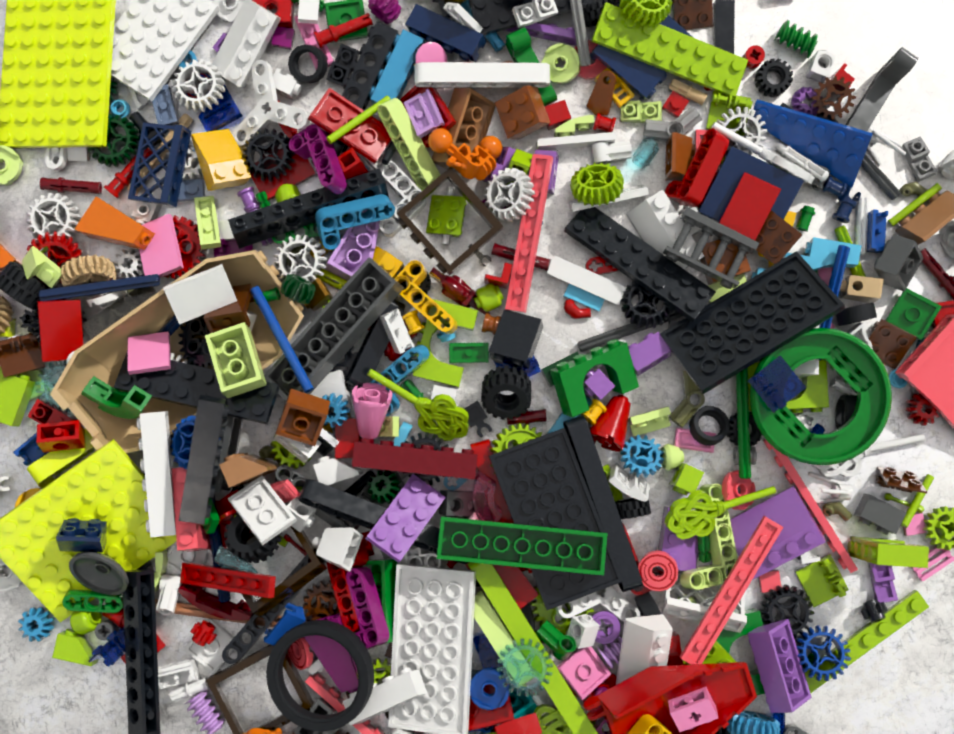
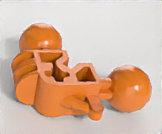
(469, 165)

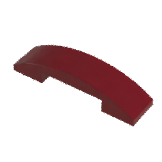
(210, 603)

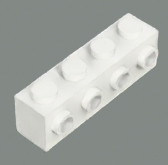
(390, 694)

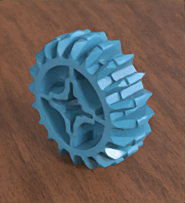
(753, 723)

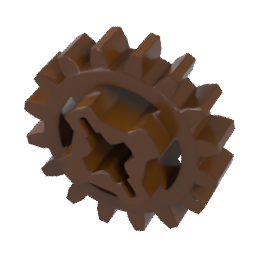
(836, 106)
(317, 607)

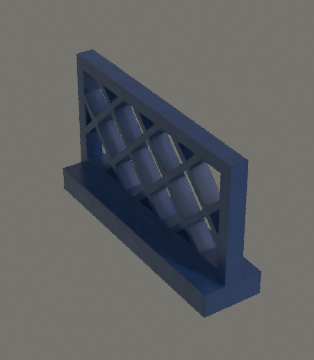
(175, 164)

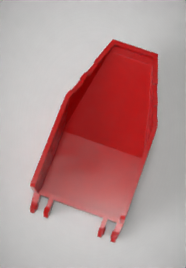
(653, 687)

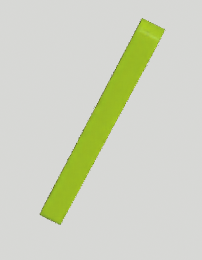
(520, 628)

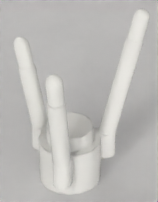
(876, 136)
(839, 490)

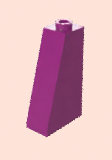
(335, 659)

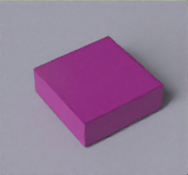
(283, 38)

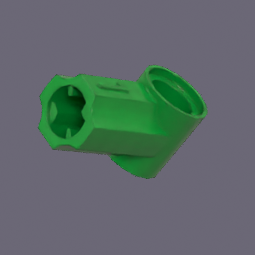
(556, 640)

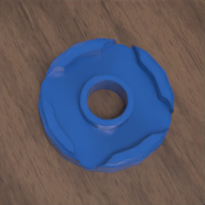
(483, 699)

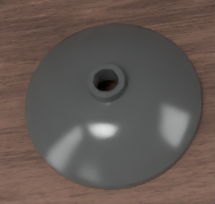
(99, 573)

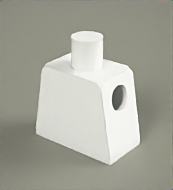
(338, 546)

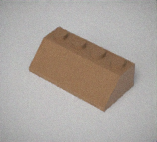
(472, 120)
(244, 468)

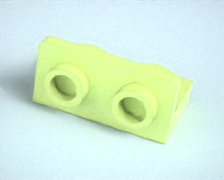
(649, 421)

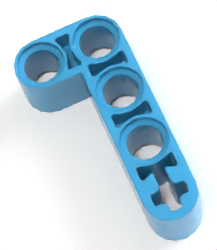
(383, 210)
(398, 374)

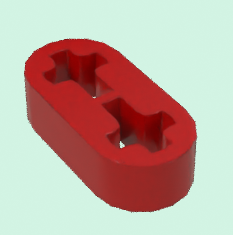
(600, 270)

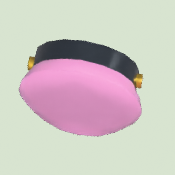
(429, 53)

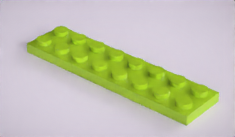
(670, 51)

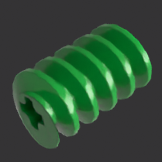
(797, 38)

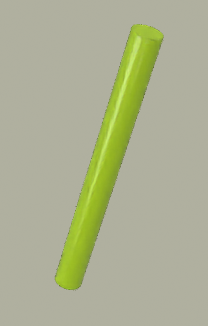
(356, 121)

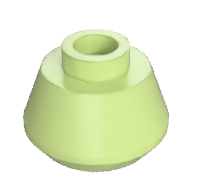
(672, 457)

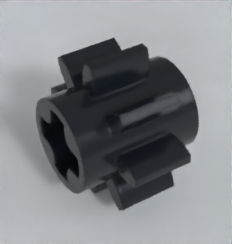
(26, 320)
(874, 610)

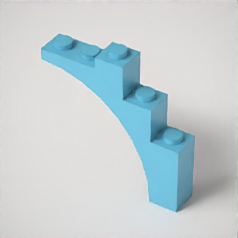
(822, 254)

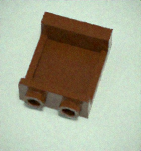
(232, 313)

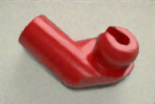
(574, 312)

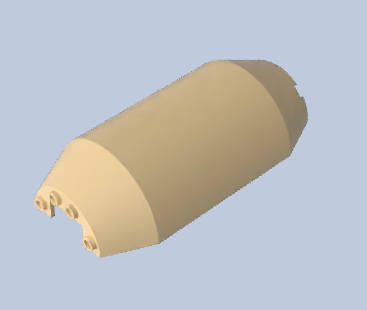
(107, 350)

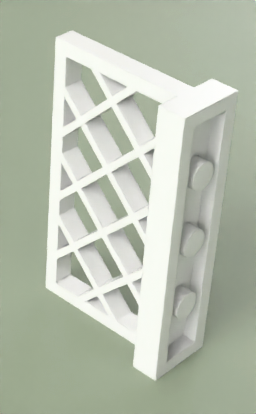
(689, 611)

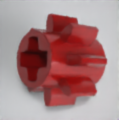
(203, 633)

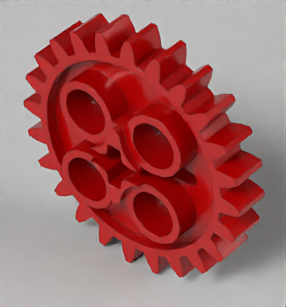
(193, 256)

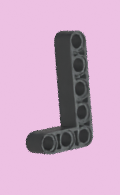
(880, 88)
(299, 480)

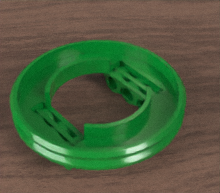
(861, 371)

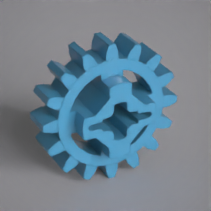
(642, 448)

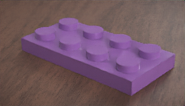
(405, 518)

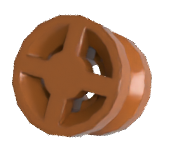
(490, 323)

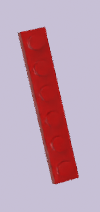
(228, 580)

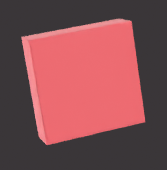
(769, 581)

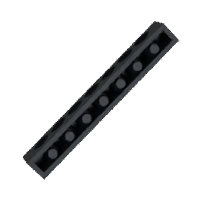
(378, 34)
(301, 209)
(141, 653)

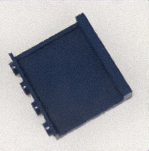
(634, 73)
(730, 174)

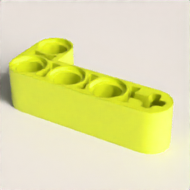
(55, 462)

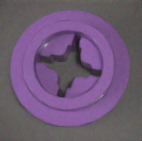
(799, 97)
(612, 631)

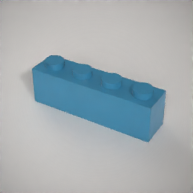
(398, 68)

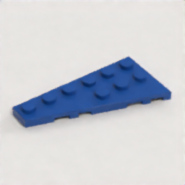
(817, 139)

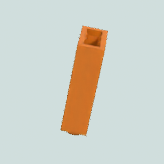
(110, 225)

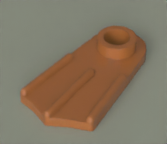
(602, 94)

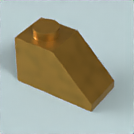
(321, 295)

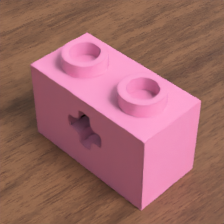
(693, 709)

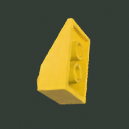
(220, 159)

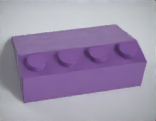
(798, 532)

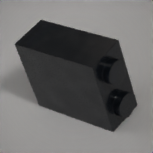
(516, 339)

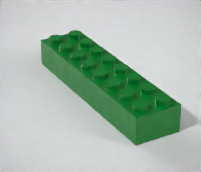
(522, 545)

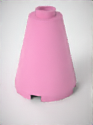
(370, 408)

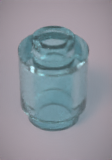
(645, 153)

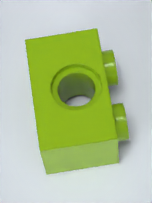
(686, 479)

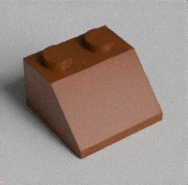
(678, 156)
(303, 417)

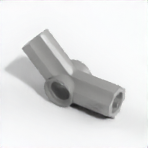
(682, 124)

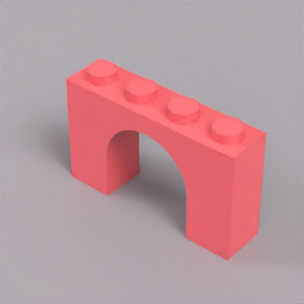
(189, 535)

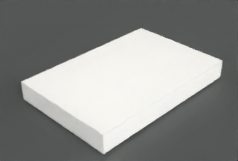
(200, 294)
(262, 510)

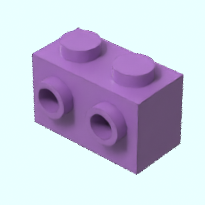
(648, 352)
(597, 384)

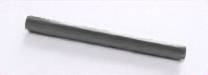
(874, 171)
(618, 333)

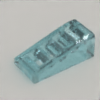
(228, 560)

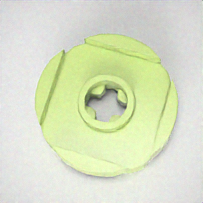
(570, 69)
(13, 165)

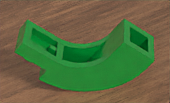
(116, 402)

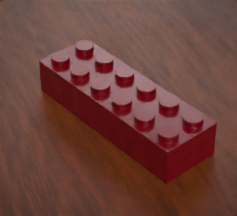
(414, 460)

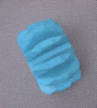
(340, 410)
(30, 628)

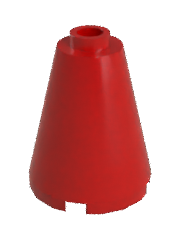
(612, 425)

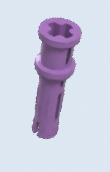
(251, 204)

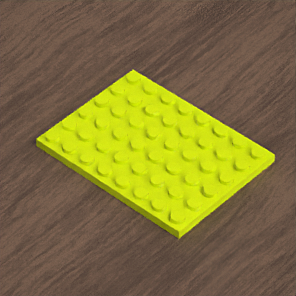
(56, 73)
(98, 487)

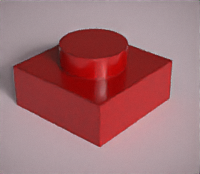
(675, 104)

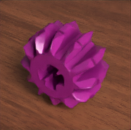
(385, 10)

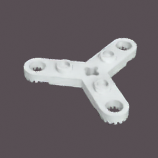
(266, 95)
(610, 601)

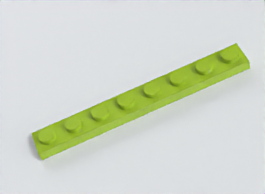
(874, 633)

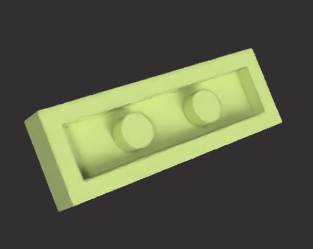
(207, 222)

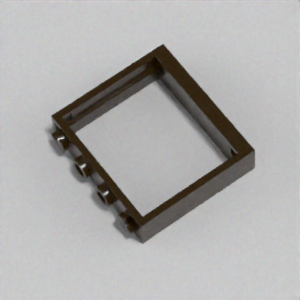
(472, 199)
(291, 584)
(291, 670)

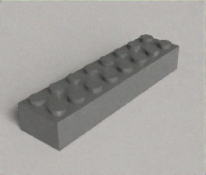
(337, 327)

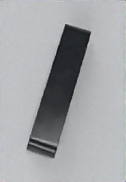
(371, 350)

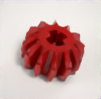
(916, 413)

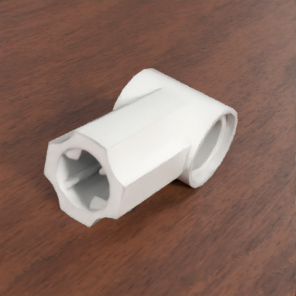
(608, 152)
(168, 594)

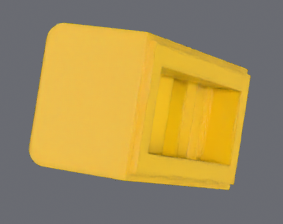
(620, 83)

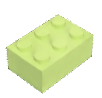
(235, 360)

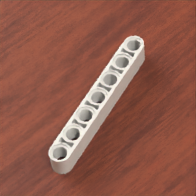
(481, 75)

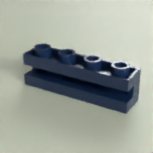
(445, 32)

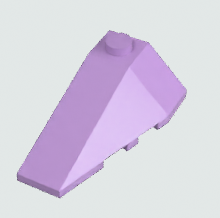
(354, 249)

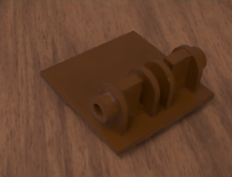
(693, 13)
(776, 238)
(890, 342)
(20, 355)
(903, 481)

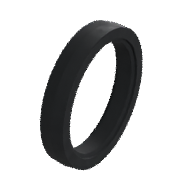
(284, 700)

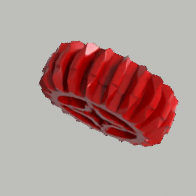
(69, 249)

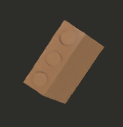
(928, 218)

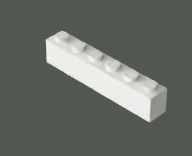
(158, 473)

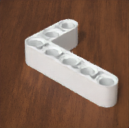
(407, 195)

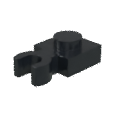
(476, 417)

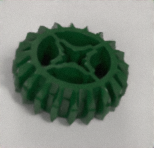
(128, 141)

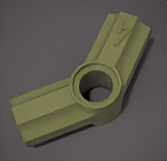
(686, 409)

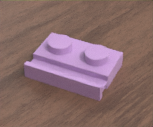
(424, 113)

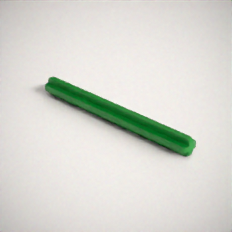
(743, 424)

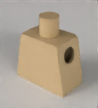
(867, 288)

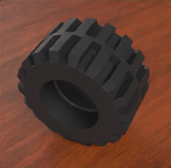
(16, 285)
(506, 380)
(237, 543)

